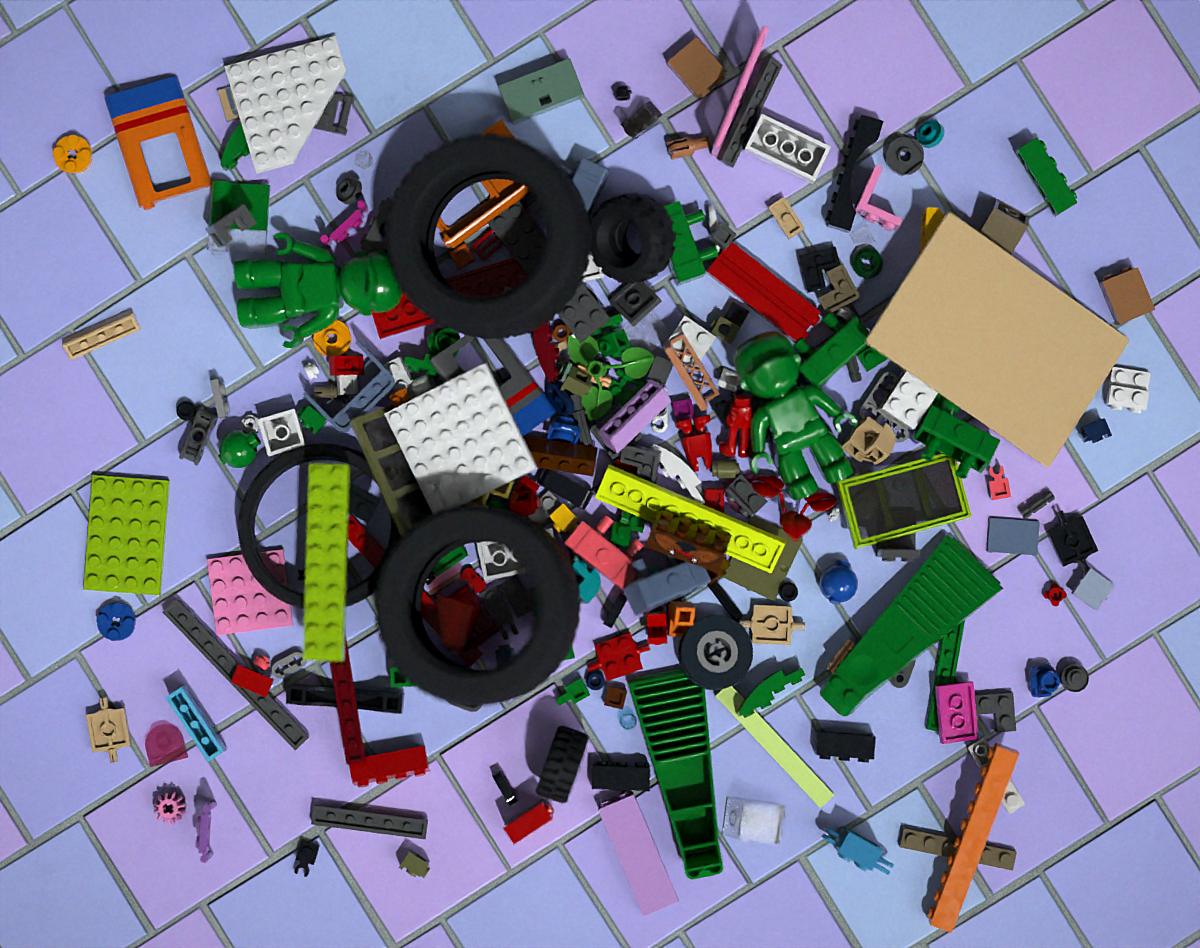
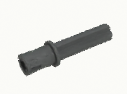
(580, 420)

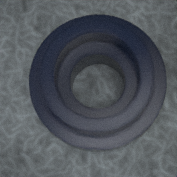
(595, 686)

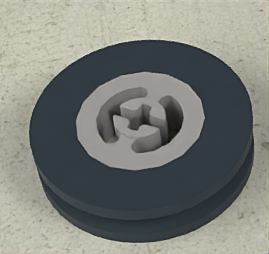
(726, 672)

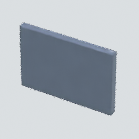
(1013, 536)

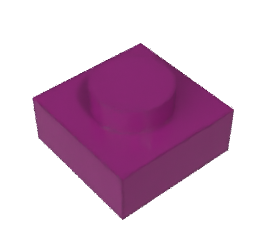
(683, 409)

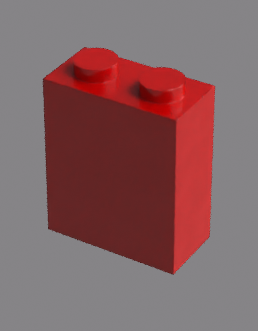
(529, 821)

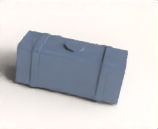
(589, 181)
(665, 585)

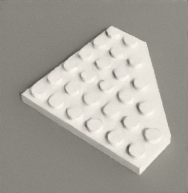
(284, 98)

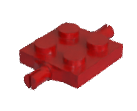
(618, 657)

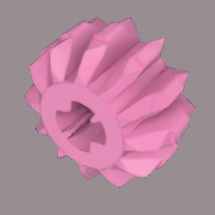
(171, 815)

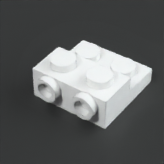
(1128, 390)

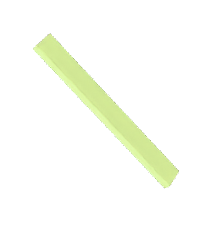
(777, 748)

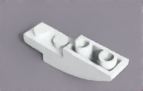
(675, 466)
(1012, 800)

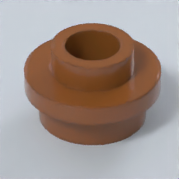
(561, 338)

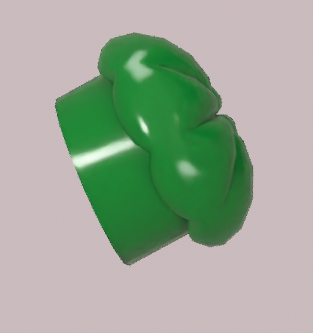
(441, 339)

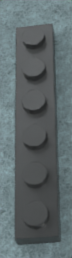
(749, 111)
(369, 821)

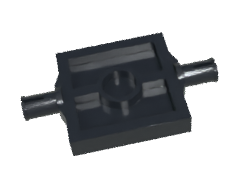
(1072, 541)

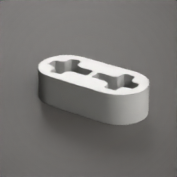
(287, 660)

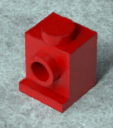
(524, 502)

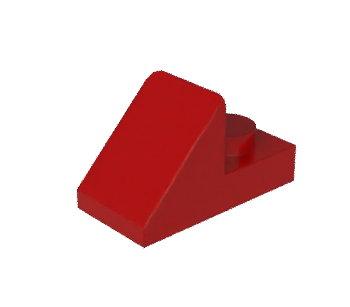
(346, 365)

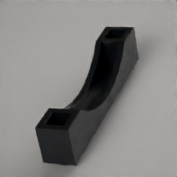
(843, 211)
(325, 696)

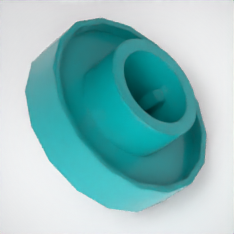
(930, 133)

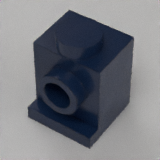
(1095, 431)

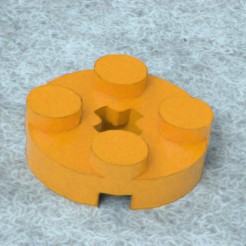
(83, 154)
(333, 349)

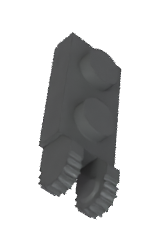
(498, 610)

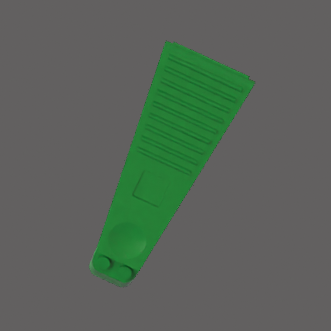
(928, 608)
(678, 740)

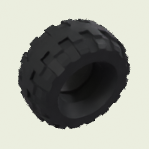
(610, 242)

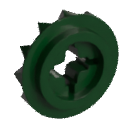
(876, 262)

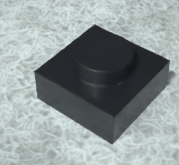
(736, 314)

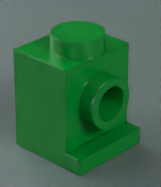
(312, 419)

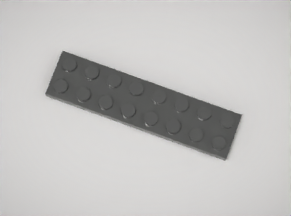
(526, 243)

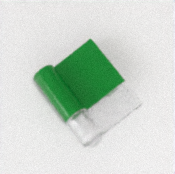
(228, 196)

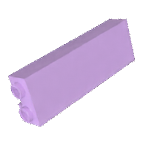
(638, 853)

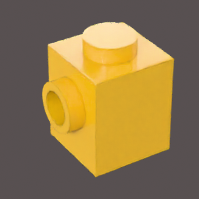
(564, 519)

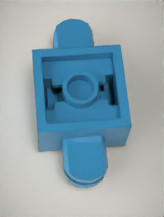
(858, 849)

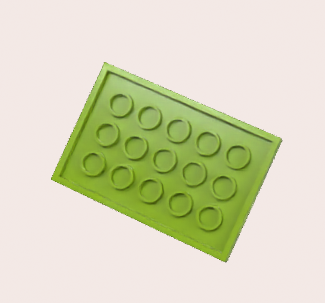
(126, 535)

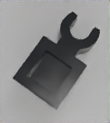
(307, 855)

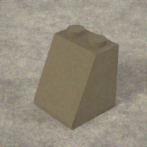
(1004, 226)

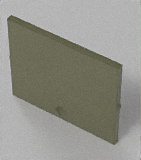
(758, 580)

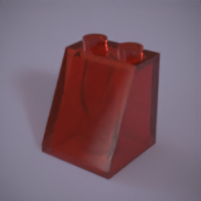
(456, 622)

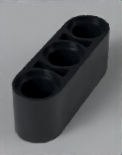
(565, 488)

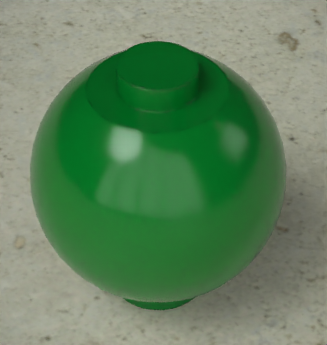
(238, 448)

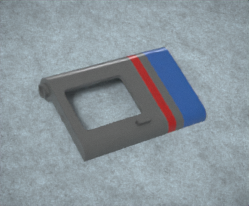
(521, 393)

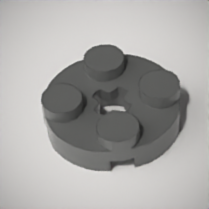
(906, 145)

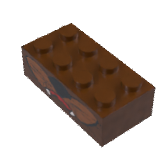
(688, 540)

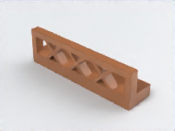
(683, 371)

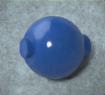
(838, 582)

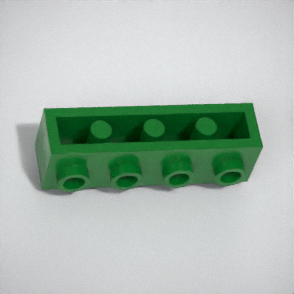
(1046, 176)

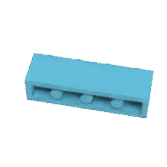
(196, 723)

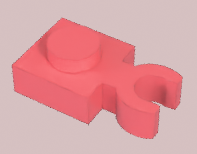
(999, 487)

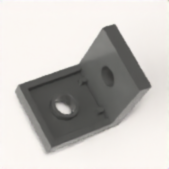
(898, 547)

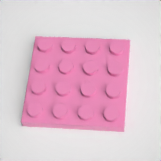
(241, 601)

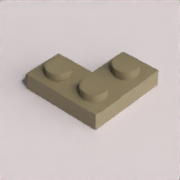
(843, 292)

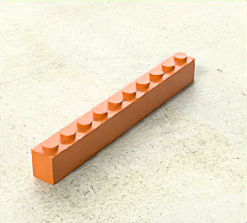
(973, 837)

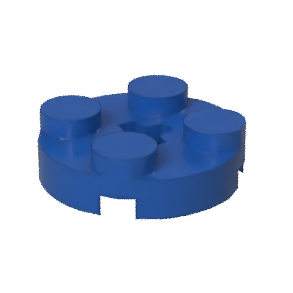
(105, 620)

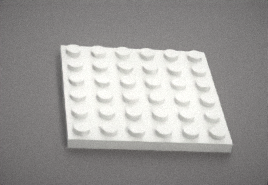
(460, 439)

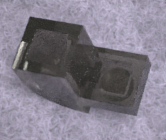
(641, 120)

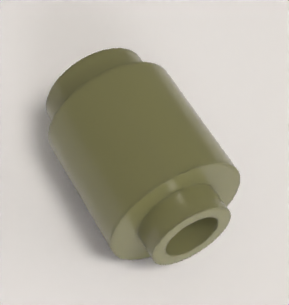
(725, 468)

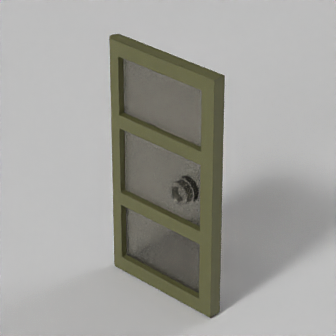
(391, 469)

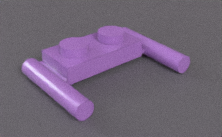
(203, 839)

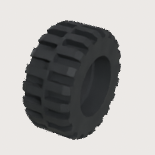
(562, 764)

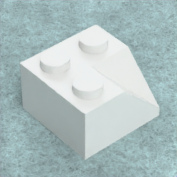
(698, 337)
(282, 432)

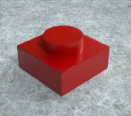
(526, 484)

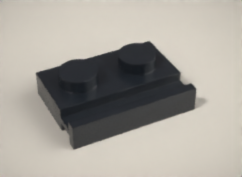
(362, 503)

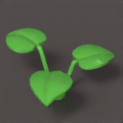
(598, 401)

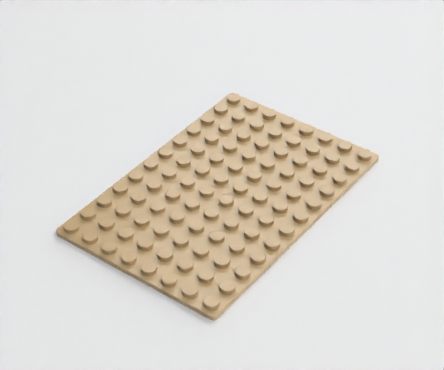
(997, 340)

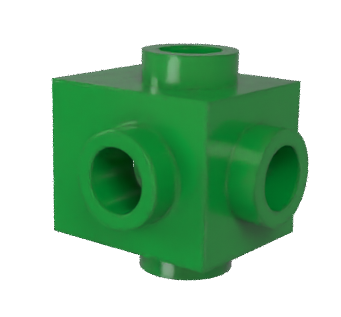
(609, 343)

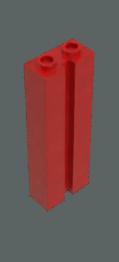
(764, 292)

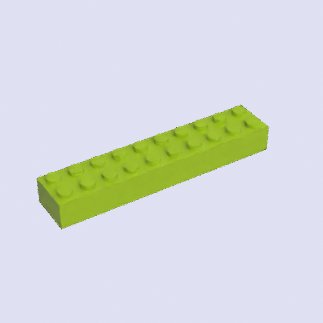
(326, 562)

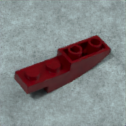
(546, 351)

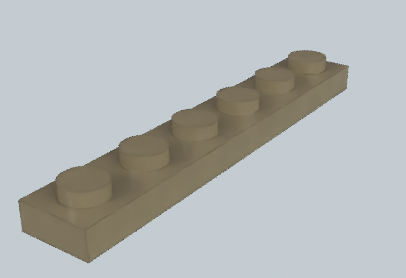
(944, 847)

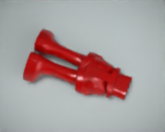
(738, 418)

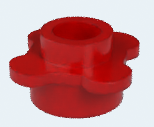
(1055, 589)

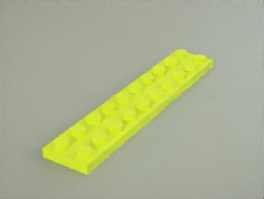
(646, 498)

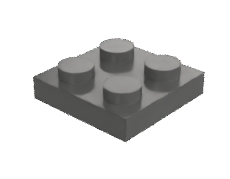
(635, 302)

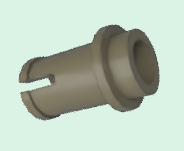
(327, 392)

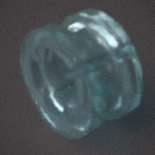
(623, 724)

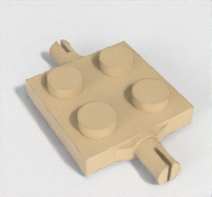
(772, 624)
(108, 730)

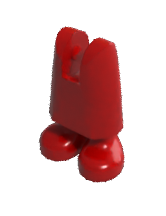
(696, 445)

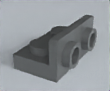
(745, 496)

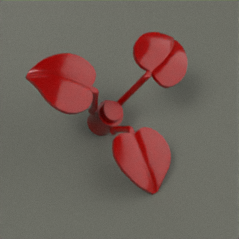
(792, 523)

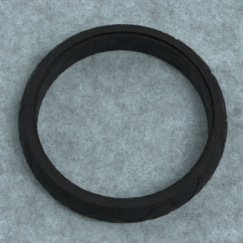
(251, 502)

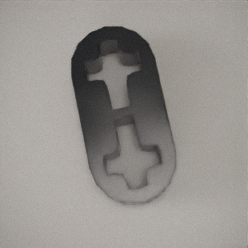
(615, 610)
(504, 787)

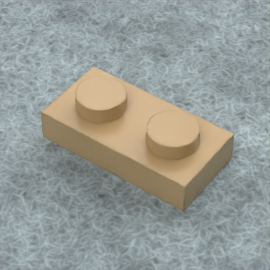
(786, 218)

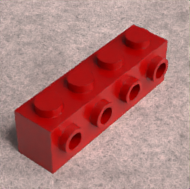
(390, 765)

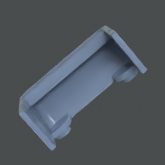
(361, 403)

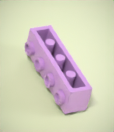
(634, 416)

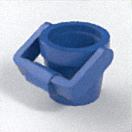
(563, 430)
(1045, 680)

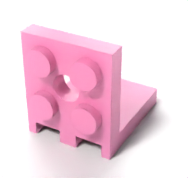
(872, 213)

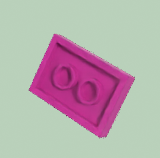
(956, 712)

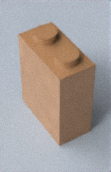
(697, 68)
(1126, 295)

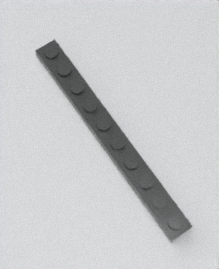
(227, 665)

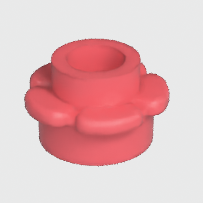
(261, 662)

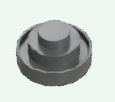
(349, 190)
(1074, 678)

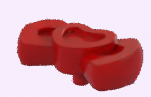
(472, 578)

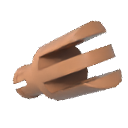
(686, 146)

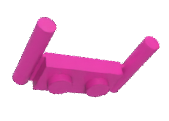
(353, 221)

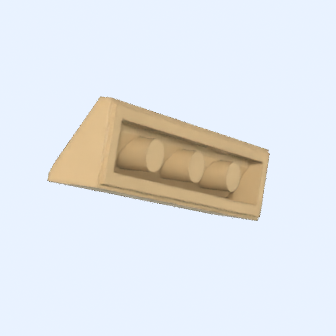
(100, 334)

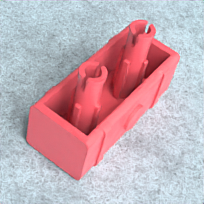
(603, 555)

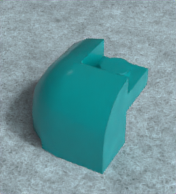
(587, 579)

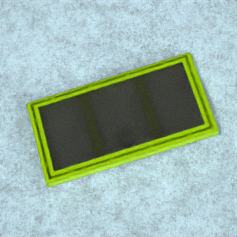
(903, 500)

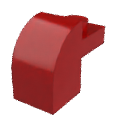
(657, 625)

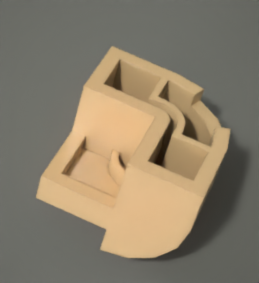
(869, 441)

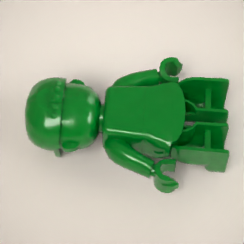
(314, 287)
(788, 411)

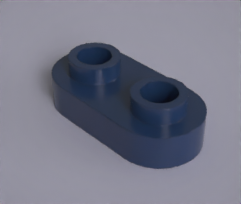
(559, 399)

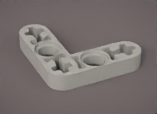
(870, 403)

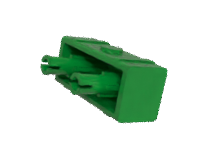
(687, 260)
(834, 353)
(956, 440)

